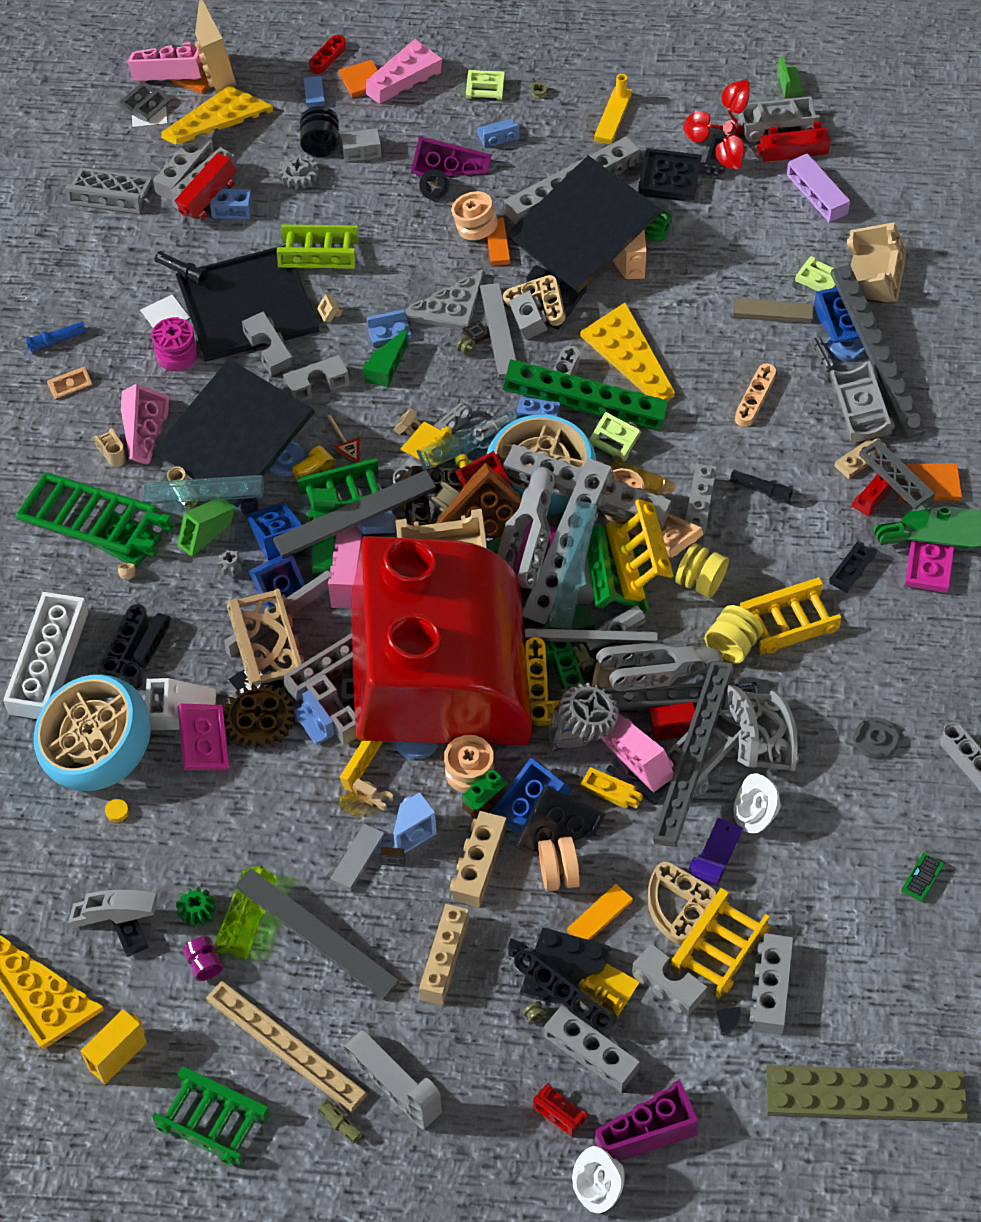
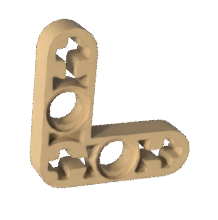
(542, 292)

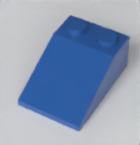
(834, 315)
(271, 523)
(524, 792)

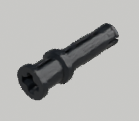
(188, 270)
(771, 487)

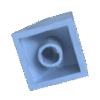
(414, 823)

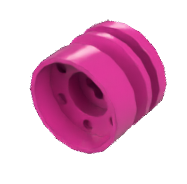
(174, 344)

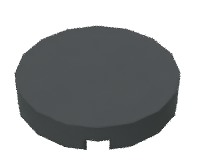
(876, 738)

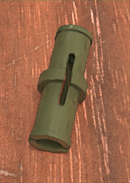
(340, 1121)

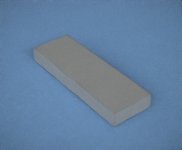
(357, 857)

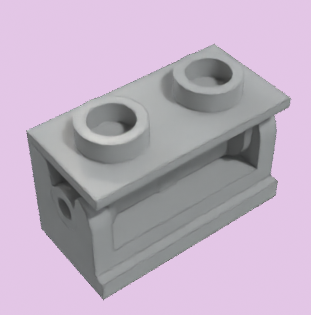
(361, 145)

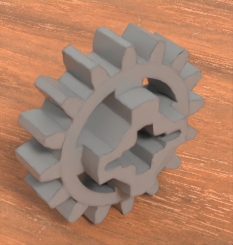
(298, 171)

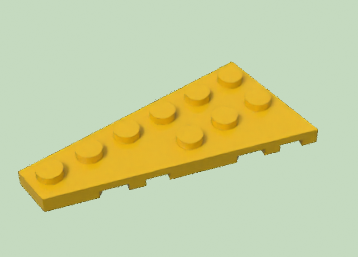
(220, 112)
(625, 347)
(41, 997)

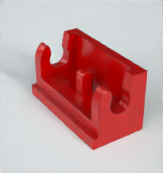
(872, 495)
(671, 720)
(559, 1110)

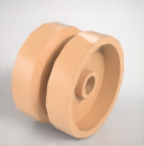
(474, 215)
(467, 761)
(556, 864)

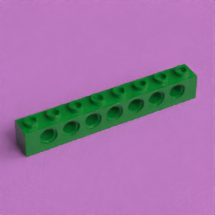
(584, 394)

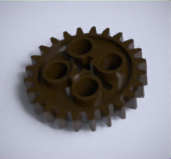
(258, 716)

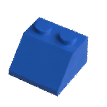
(277, 574)

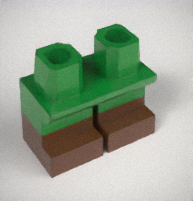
(484, 794)

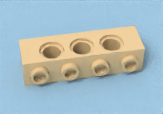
(472, 891)
(444, 954)

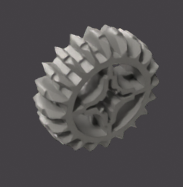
(602, 711)

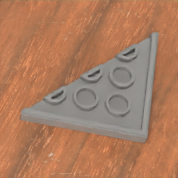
(448, 306)

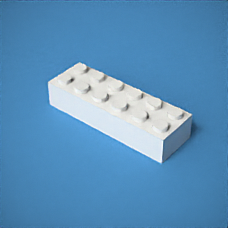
(45, 653)

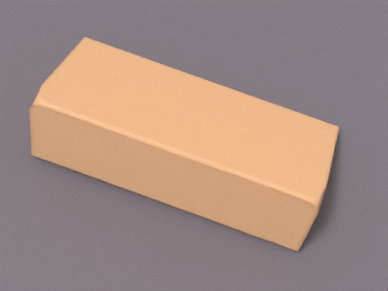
(69, 382)

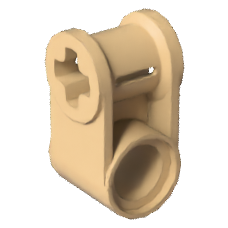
(111, 448)

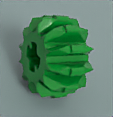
(659, 227)
(195, 906)

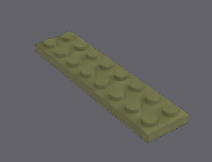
(866, 1093)

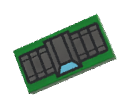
(922, 877)

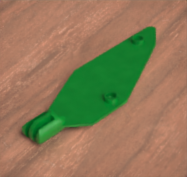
(935, 525)

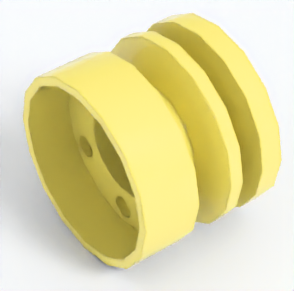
(699, 568)
(734, 633)

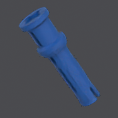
(47, 339)

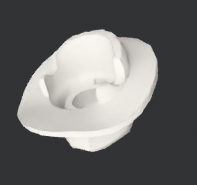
(756, 803)
(598, 1179)

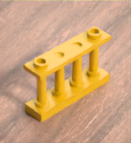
(624, 556)
(792, 597)
(708, 923)

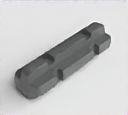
(822, 354)

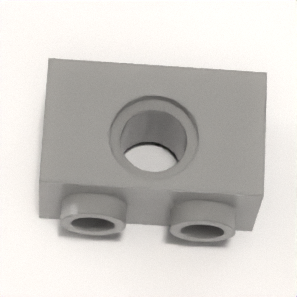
(528, 315)

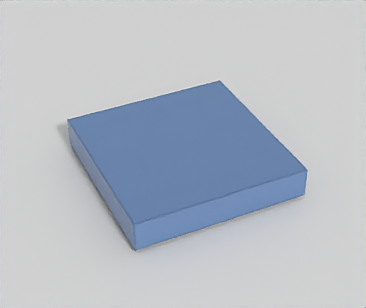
(380, 524)

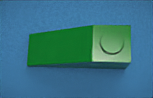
(385, 361)

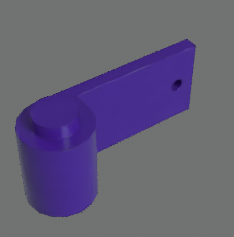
(716, 853)

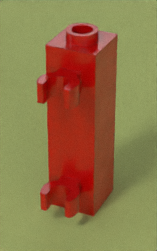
(794, 144)
(205, 186)

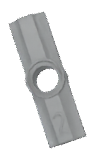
(625, 622)

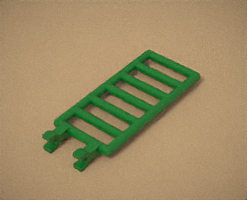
(110, 543)

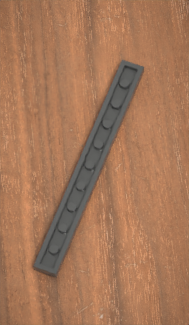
(878, 352)
(693, 754)

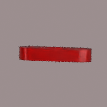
(319, 62)

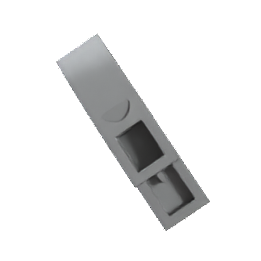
(113, 905)

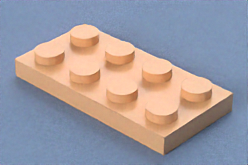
(676, 534)

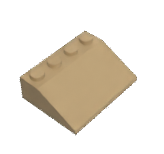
(212, 51)

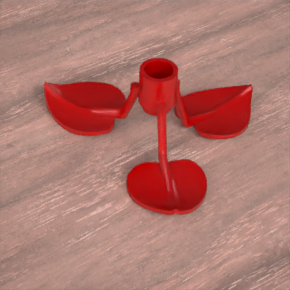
(697, 125)

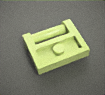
(485, 80)
(815, 275)
(617, 431)

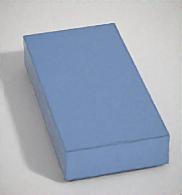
(314, 91)

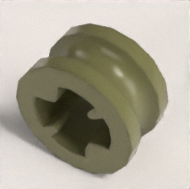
(538, 86)
(465, 345)
(534, 1012)

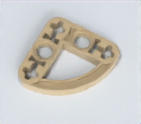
(694, 901)

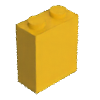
(114, 1046)

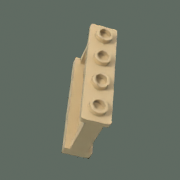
(239, 621)

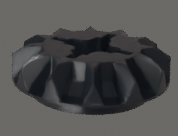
(426, 188)

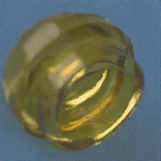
(349, 802)

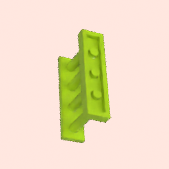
(318, 257)

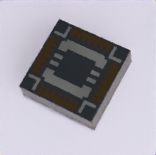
(476, 332)
(392, 856)

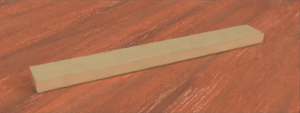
(287, 1047)

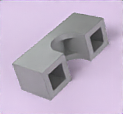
(261, 330)
(329, 371)
(342, 717)
(681, 994)

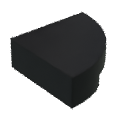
(516, 946)
(728, 1019)

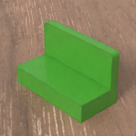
(789, 80)

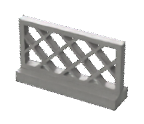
(109, 197)

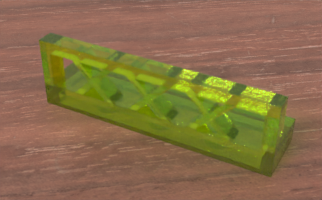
(245, 926)

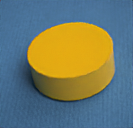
(116, 810)

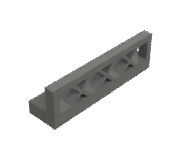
(897, 471)

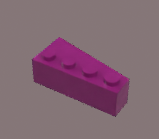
(650, 1125)

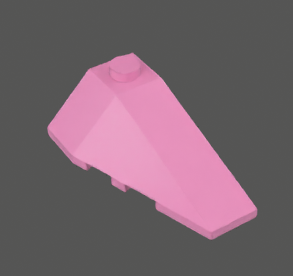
(143, 417)

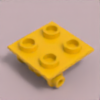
(424, 436)
(611, 987)

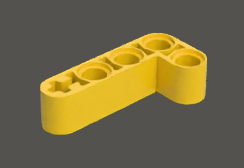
(539, 681)

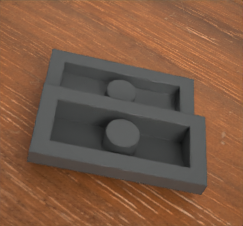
(144, 102)

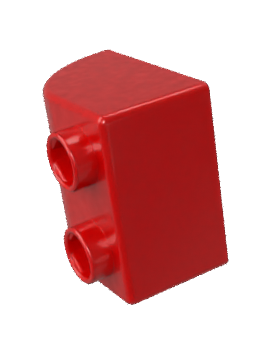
(438, 644)

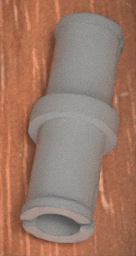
(491, 428)

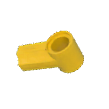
(317, 461)

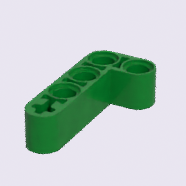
(323, 551)
(562, 657)

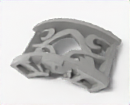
(742, 707)

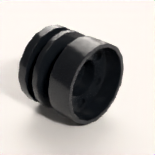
(319, 131)

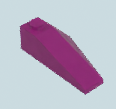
(448, 158)

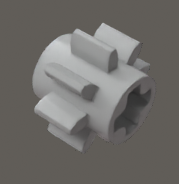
(230, 563)

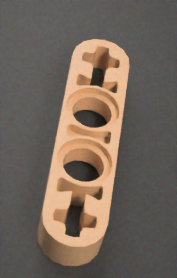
(756, 395)

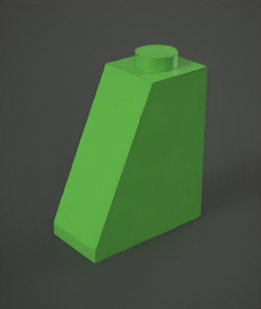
(204, 524)

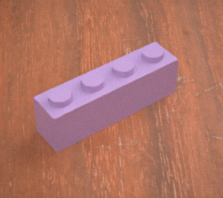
(818, 188)

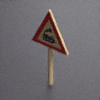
(350, 448)

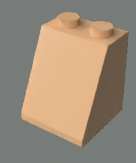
(632, 259)

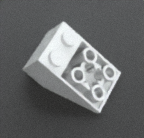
(166, 694)

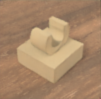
(329, 308)
(405, 423)

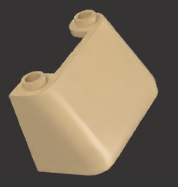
(878, 261)
(465, 530)

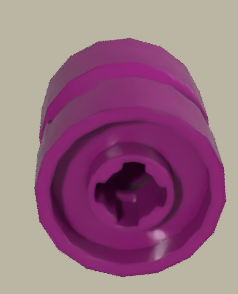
(203, 958)

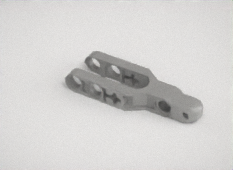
(454, 420)
(533, 505)
(673, 664)

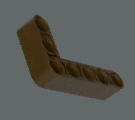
(421, 505)

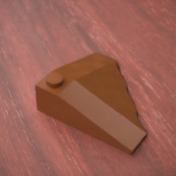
(487, 492)

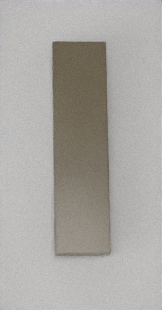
(772, 310)

